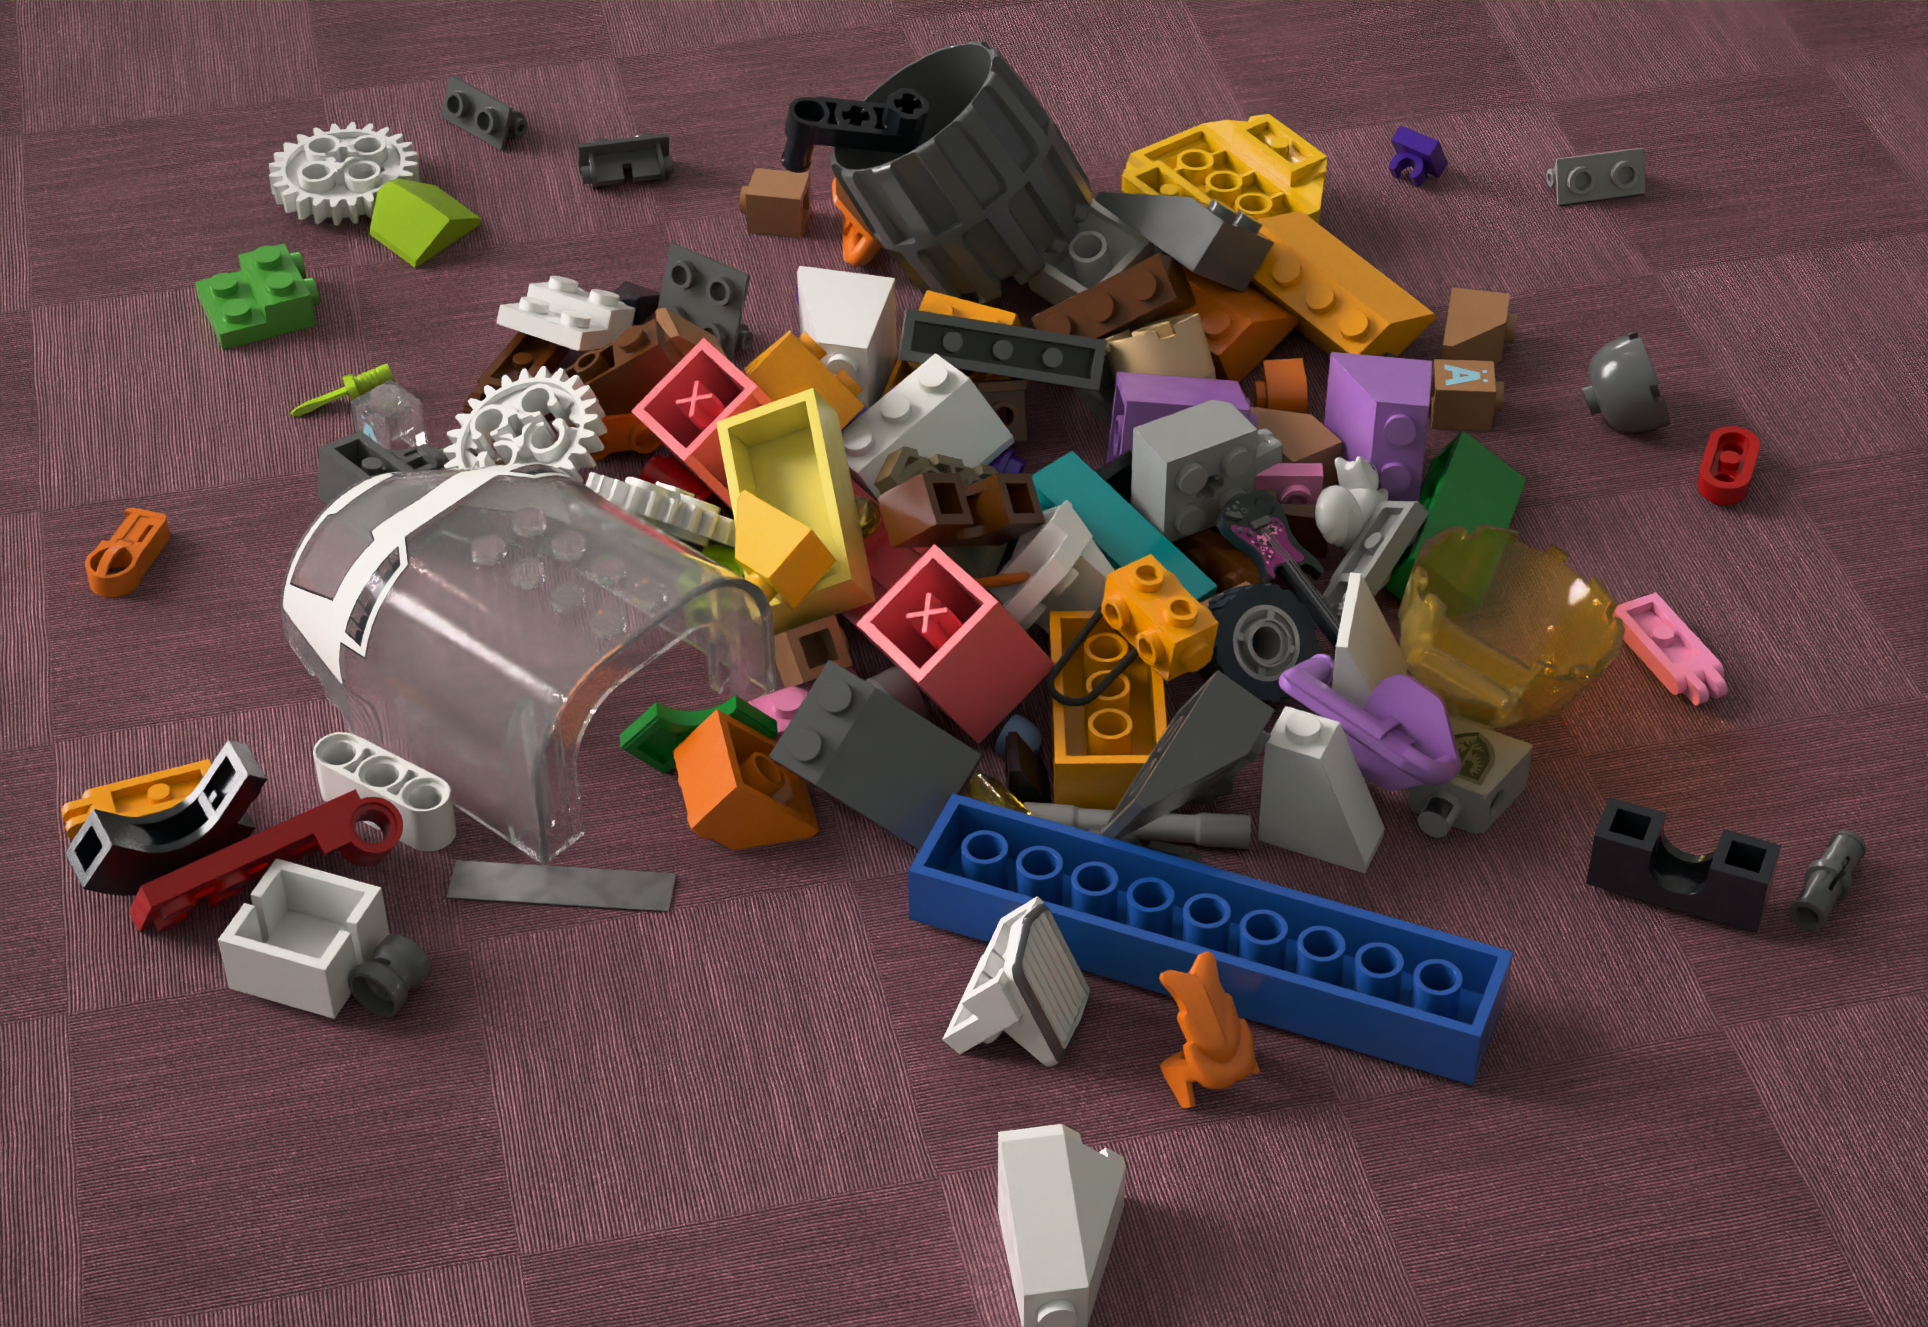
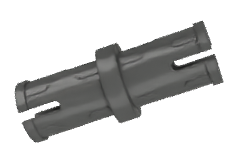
(1827, 880)

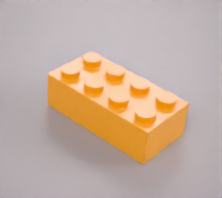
(1108, 740)

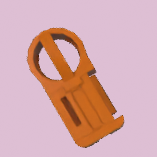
(132, 546)

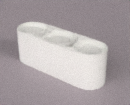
(422, 798)

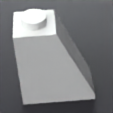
(1316, 793)
(1057, 1221)

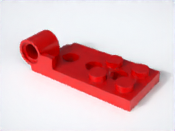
(221, 874)

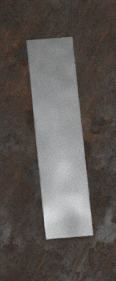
(562, 885)

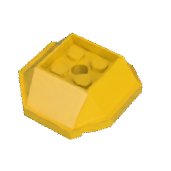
(1241, 163)

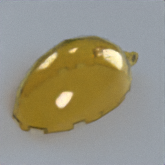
(1504, 627)

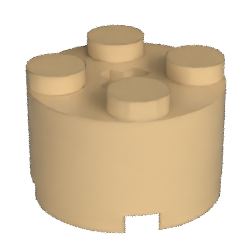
(1163, 348)

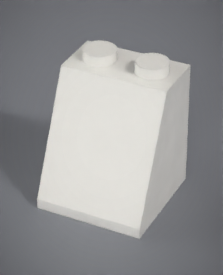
(853, 323)

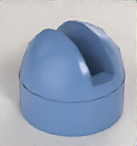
(1026, 730)

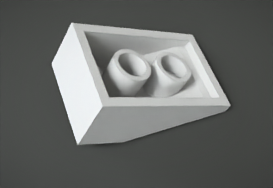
(1364, 645)

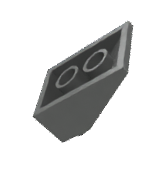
(1198, 235)
(1201, 746)
(874, 755)

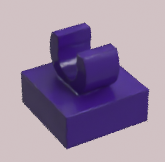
(1417, 152)

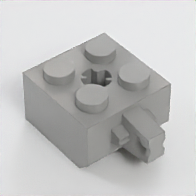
(1197, 465)

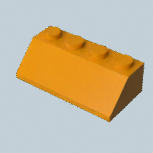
(1334, 291)

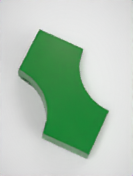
(663, 729)

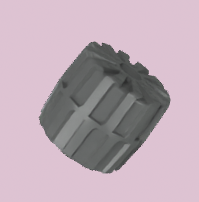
(980, 188)

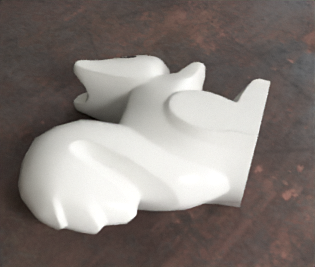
(1346, 508)

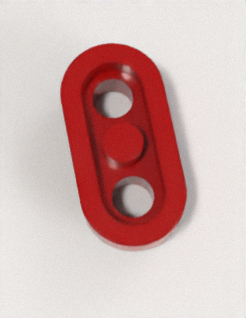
(1728, 465)

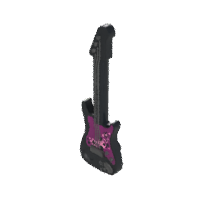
(1263, 533)

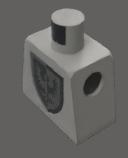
(1490, 780)

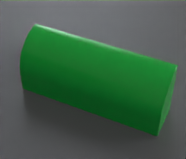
(1464, 489)

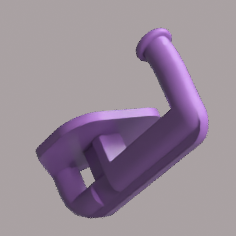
(1398, 736)

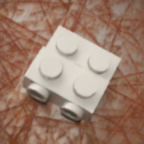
(568, 314)

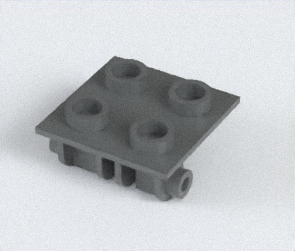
(707, 296)

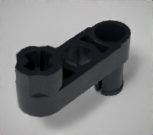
(826, 122)

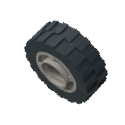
(1283, 635)

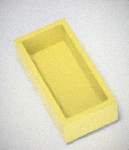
(798, 464)

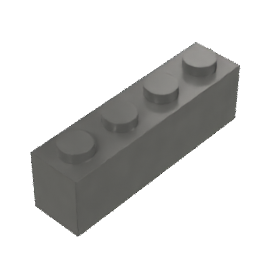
(1003, 349)

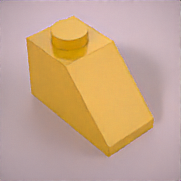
(778, 551)

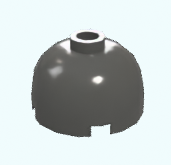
(1625, 387)

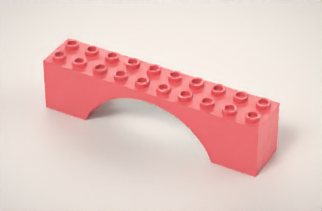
(925, 608)

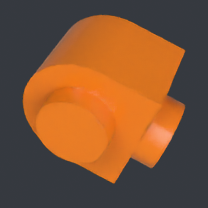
(1282, 386)

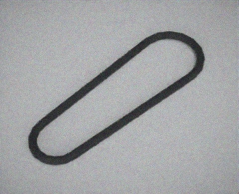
(1069, 653)

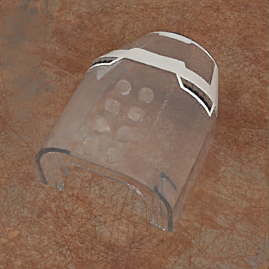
(493, 617)

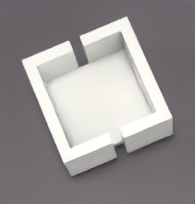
(303, 937)

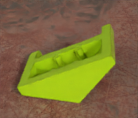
(418, 220)

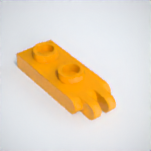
(136, 796)

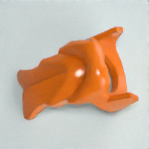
(1218, 1041)

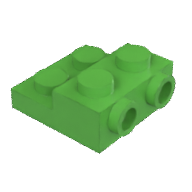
(261, 299)

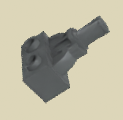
(360, 457)

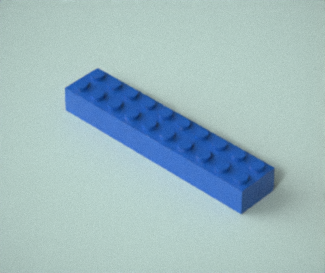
(1277, 950)

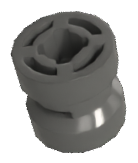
(395, 970)

